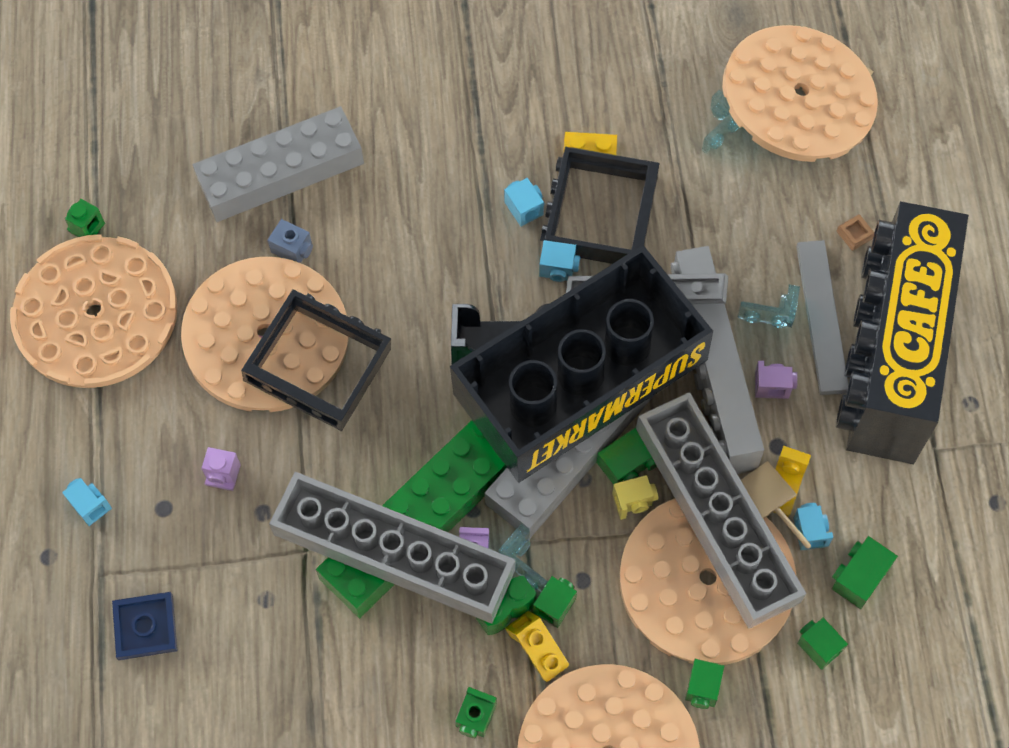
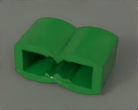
(516, 602)

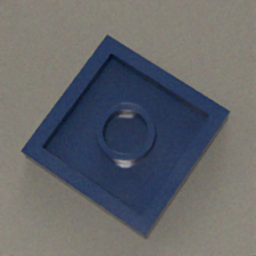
(144, 626)

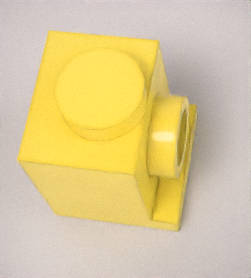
(634, 495)

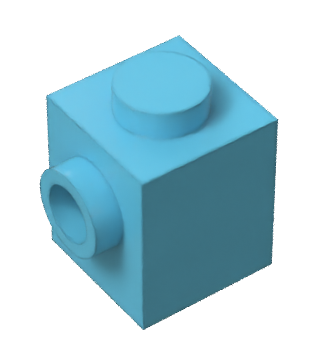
(524, 201)
(558, 261)

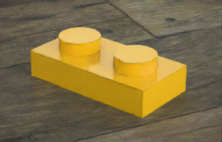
(591, 141)

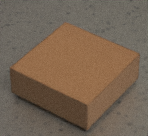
(855, 232)

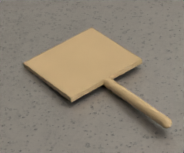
(769, 493)

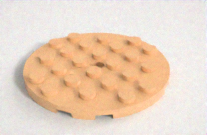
(763, 97)
(224, 325)
(86, 349)
(672, 604)
(606, 710)

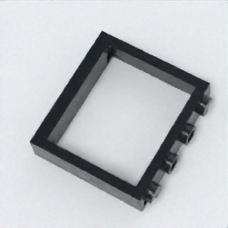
(604, 164)
(295, 396)

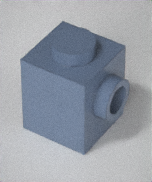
(290, 242)

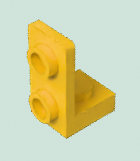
(791, 468)
(538, 645)

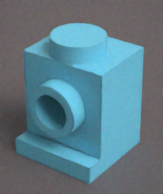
(86, 500)
(813, 526)

